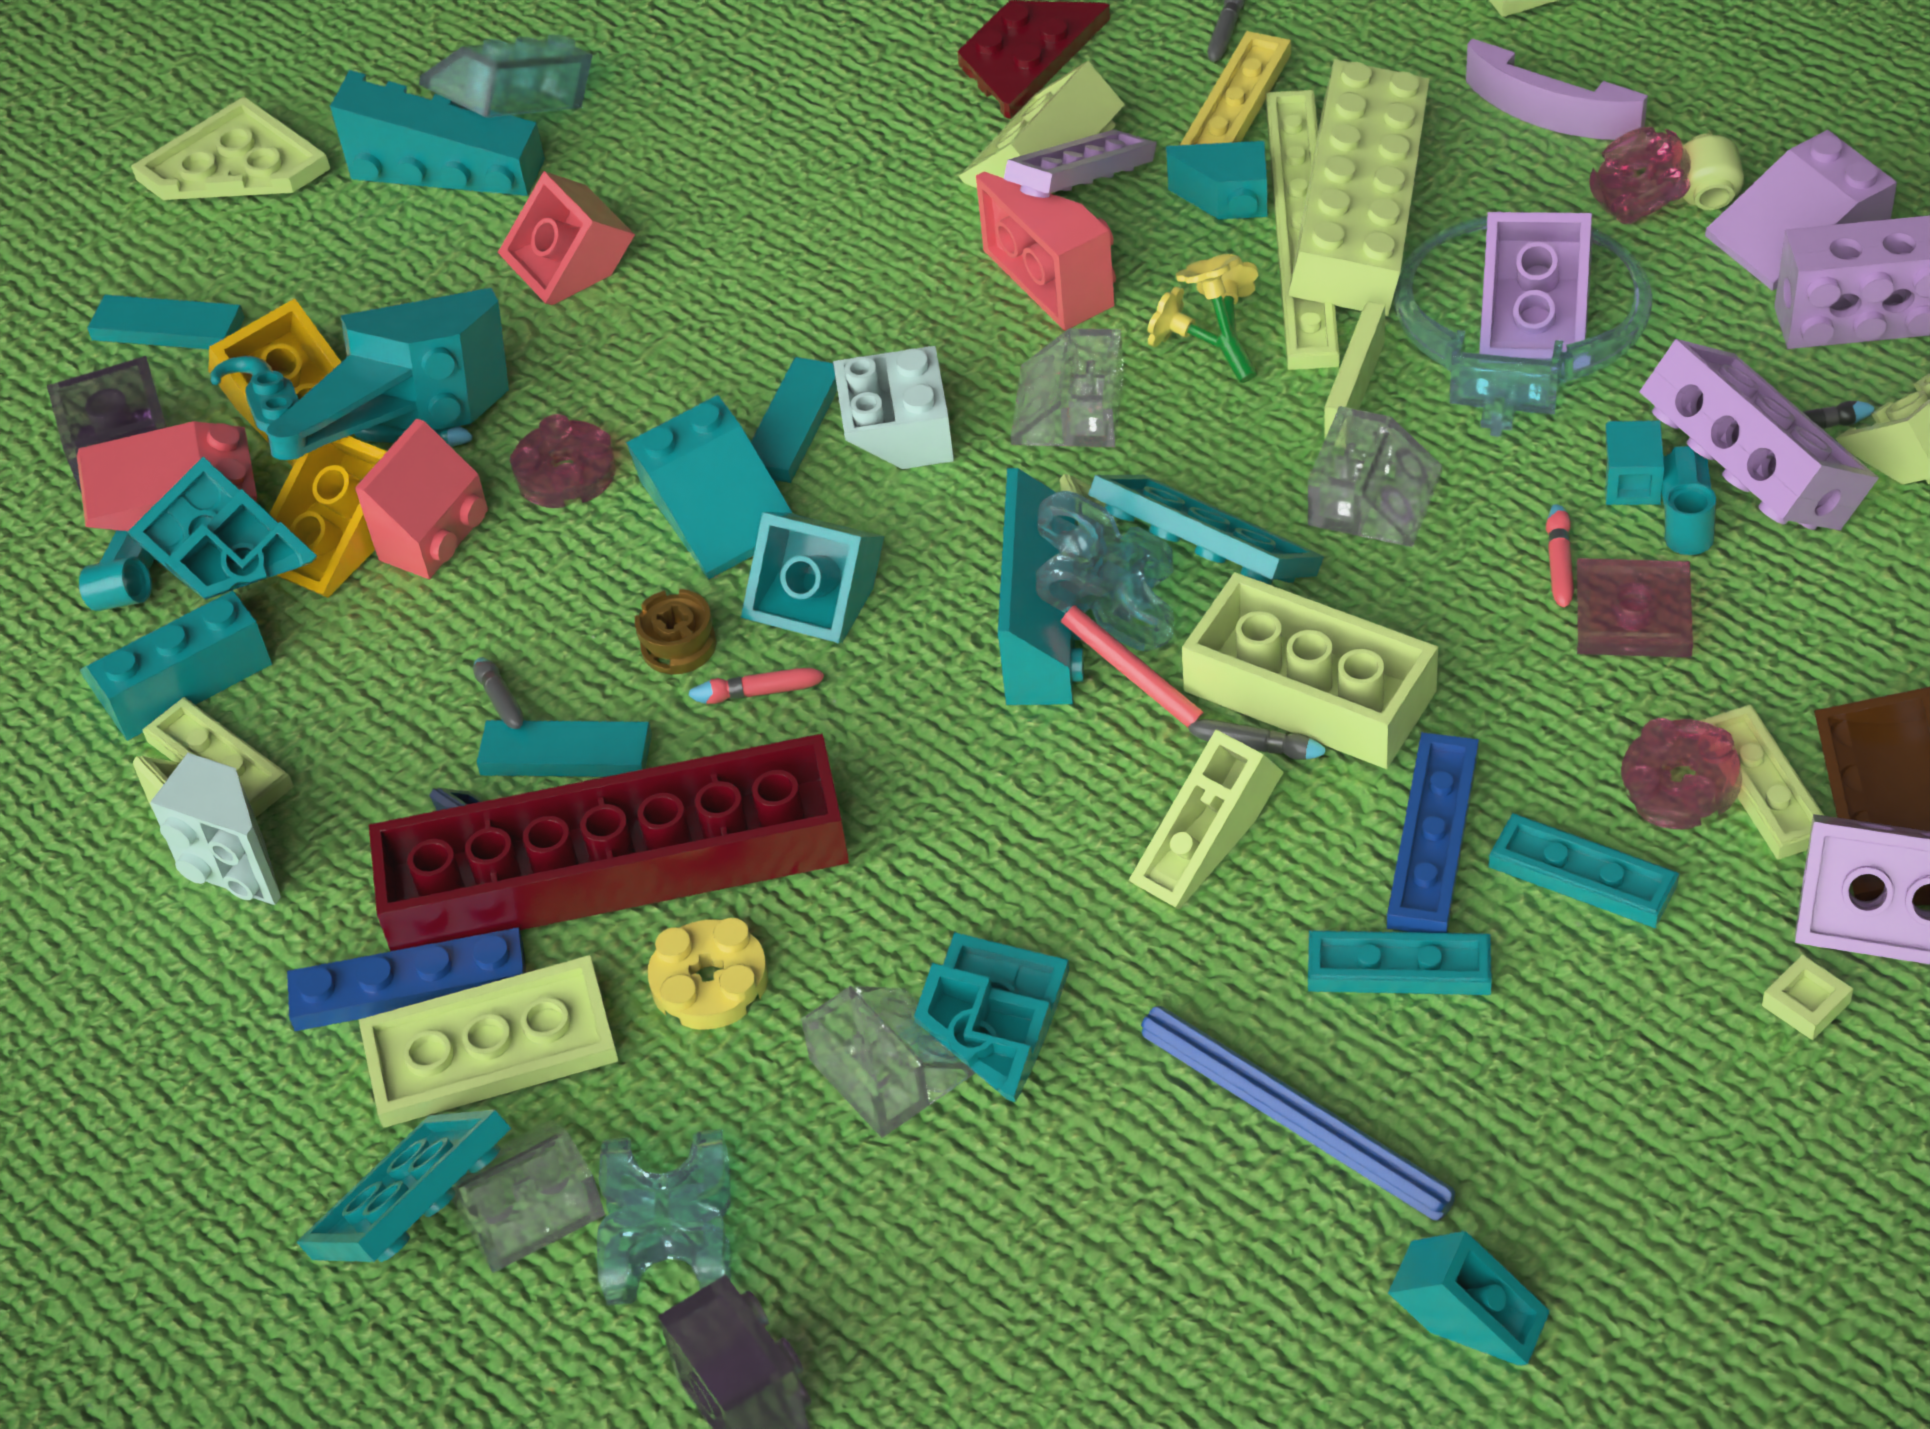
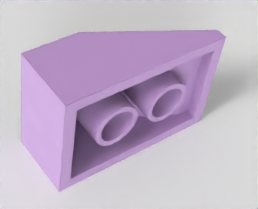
(1807, 187)
(1535, 282)

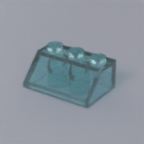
(513, 76)

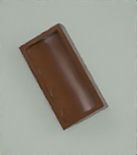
(1880, 768)

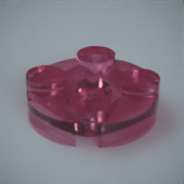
(1664, 180)
(558, 441)
(1674, 744)

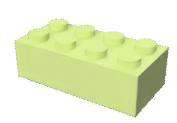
(1310, 669)

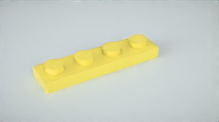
(1240, 90)

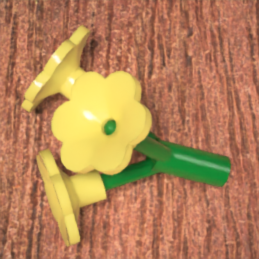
(1222, 281)

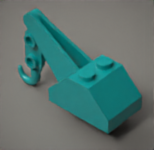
(402, 363)

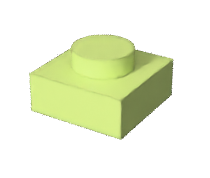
(1807, 997)

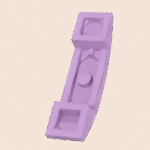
(1551, 102)

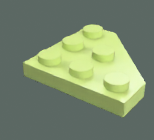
(232, 155)

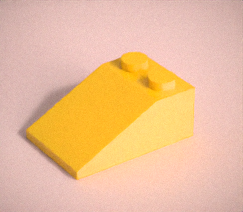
(287, 343)
(326, 514)

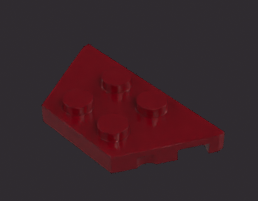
(1027, 47)

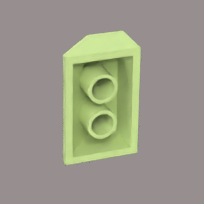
(1060, 113)

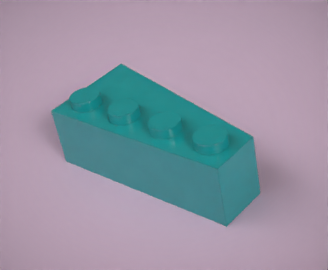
(433, 141)

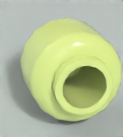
(1714, 172)

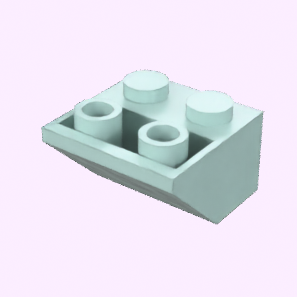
(896, 406)
(214, 829)

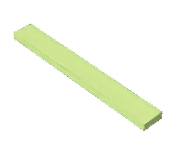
(1293, 134)

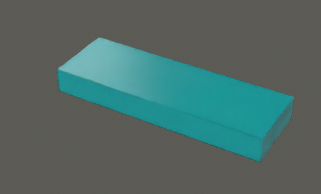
(164, 321)
(794, 416)
(564, 748)
(1584, 870)
(1399, 962)

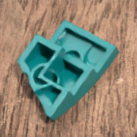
(217, 535)
(992, 1007)

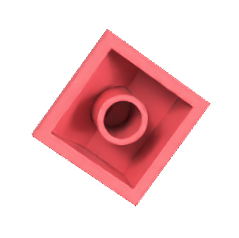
(564, 239)
(420, 501)

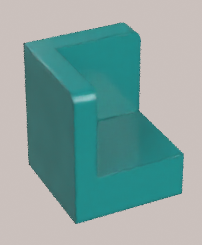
(1634, 463)

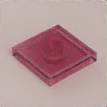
(1634, 607)

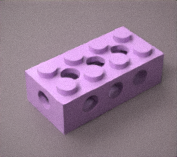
(1855, 282)
(1757, 437)
(1878, 927)

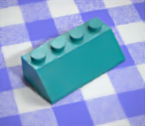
(1034, 645)

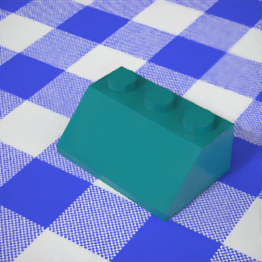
(179, 660)

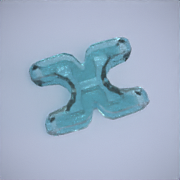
(1105, 571)
(663, 1215)

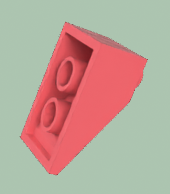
(1048, 249)
(134, 472)

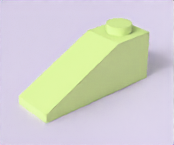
(1206, 819)

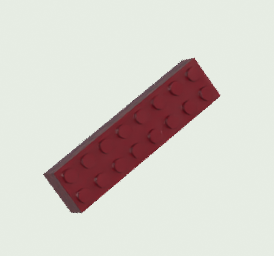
(607, 844)

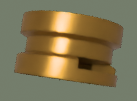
(676, 630)

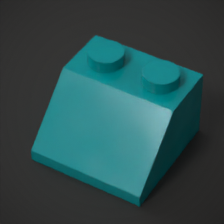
(810, 575)

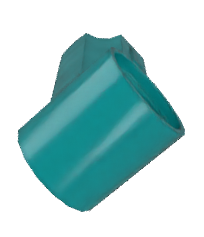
(1688, 502)
(120, 577)

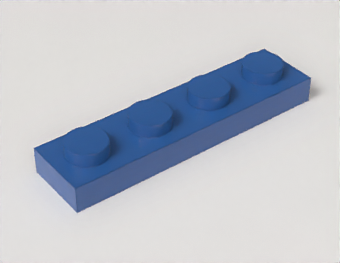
(1433, 834)
(400, 978)

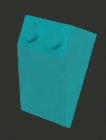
(707, 483)

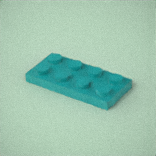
(1212, 530)

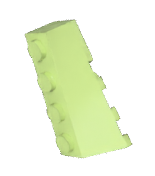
(1898, 439)

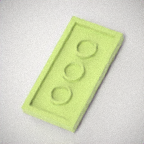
(487, 1041)

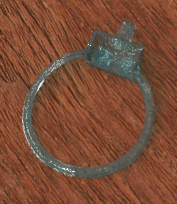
(1507, 382)

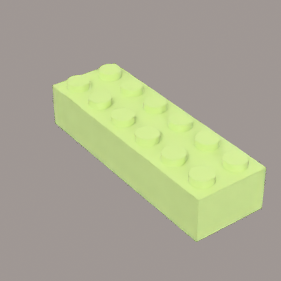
(1360, 187)

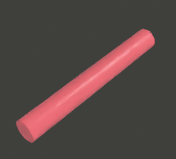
(1131, 666)

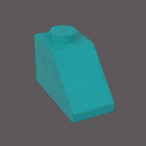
(1220, 177)
(1469, 1297)

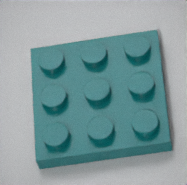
(404, 1186)

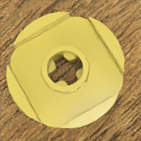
(700, 945)

